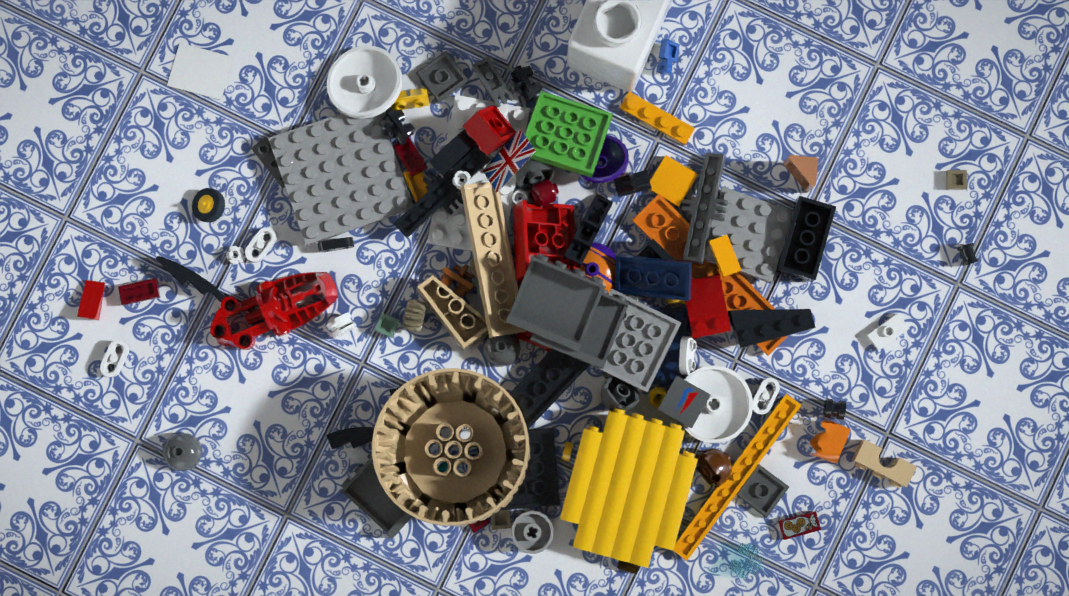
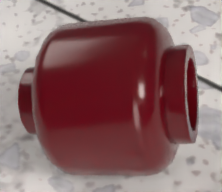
(543, 193)

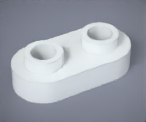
(258, 243)
(114, 358)
(686, 359)
(765, 396)

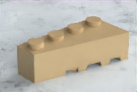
(453, 312)

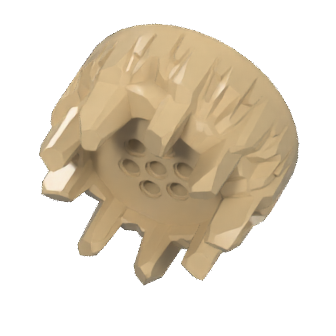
(414, 423)

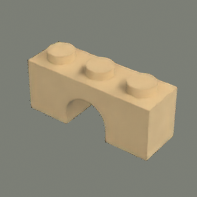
(868, 457)

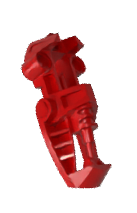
(276, 306)

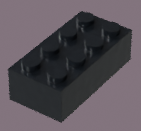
(806, 239)

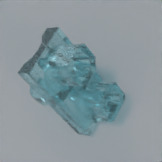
(743, 569)

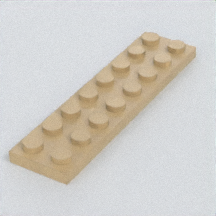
(491, 256)

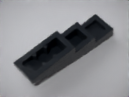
(587, 231)
(186, 276)

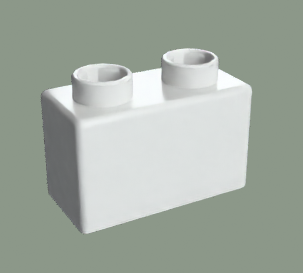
(616, 39)

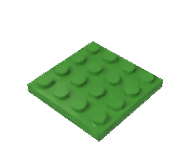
(567, 133)

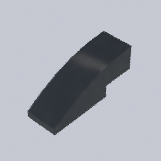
(453, 153)
(356, 436)

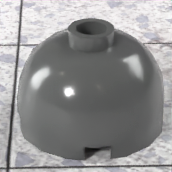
(533, 172)
(501, 350)
(619, 394)
(182, 451)

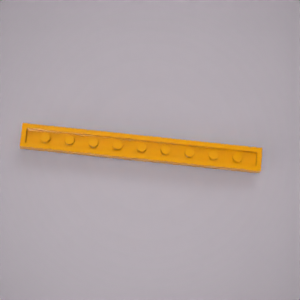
(740, 473)

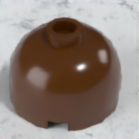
(714, 466)

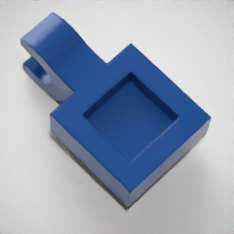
(668, 54)

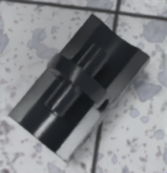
(522, 85)
(393, 126)
(632, 183)

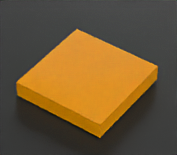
(672, 180)

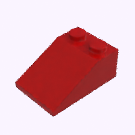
(707, 307)

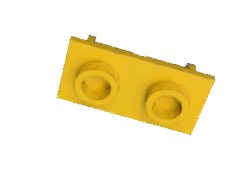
(418, 99)

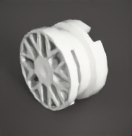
(341, 325)

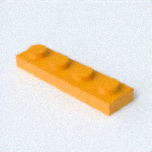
(657, 118)

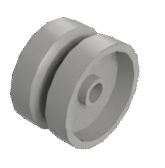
(532, 543)

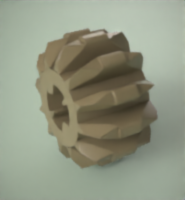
(414, 315)

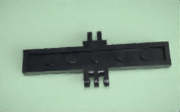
(440, 193)

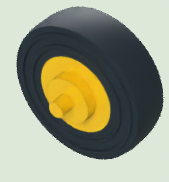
(208, 205)

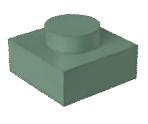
(387, 325)

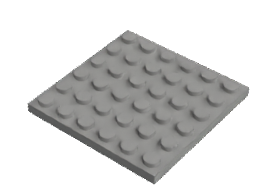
(340, 175)

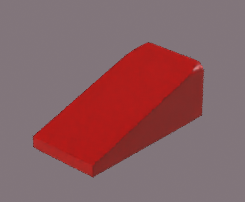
(91, 300)

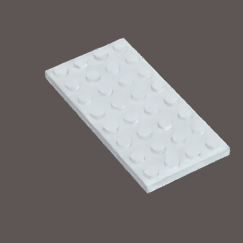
(452, 229)

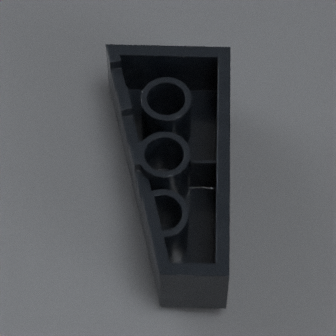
(760, 326)

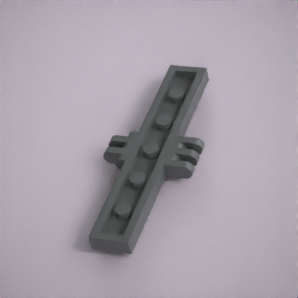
(704, 208)

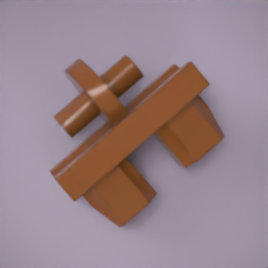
(464, 285)

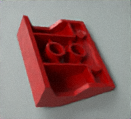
(541, 231)

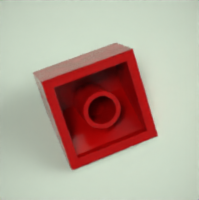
(489, 129)

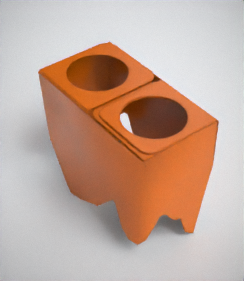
(831, 442)

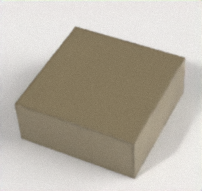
(956, 179)
(501, 520)

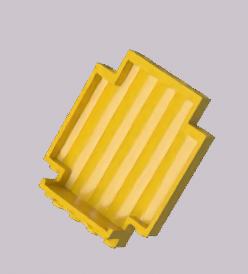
(629, 487)

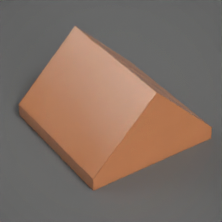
(803, 170)

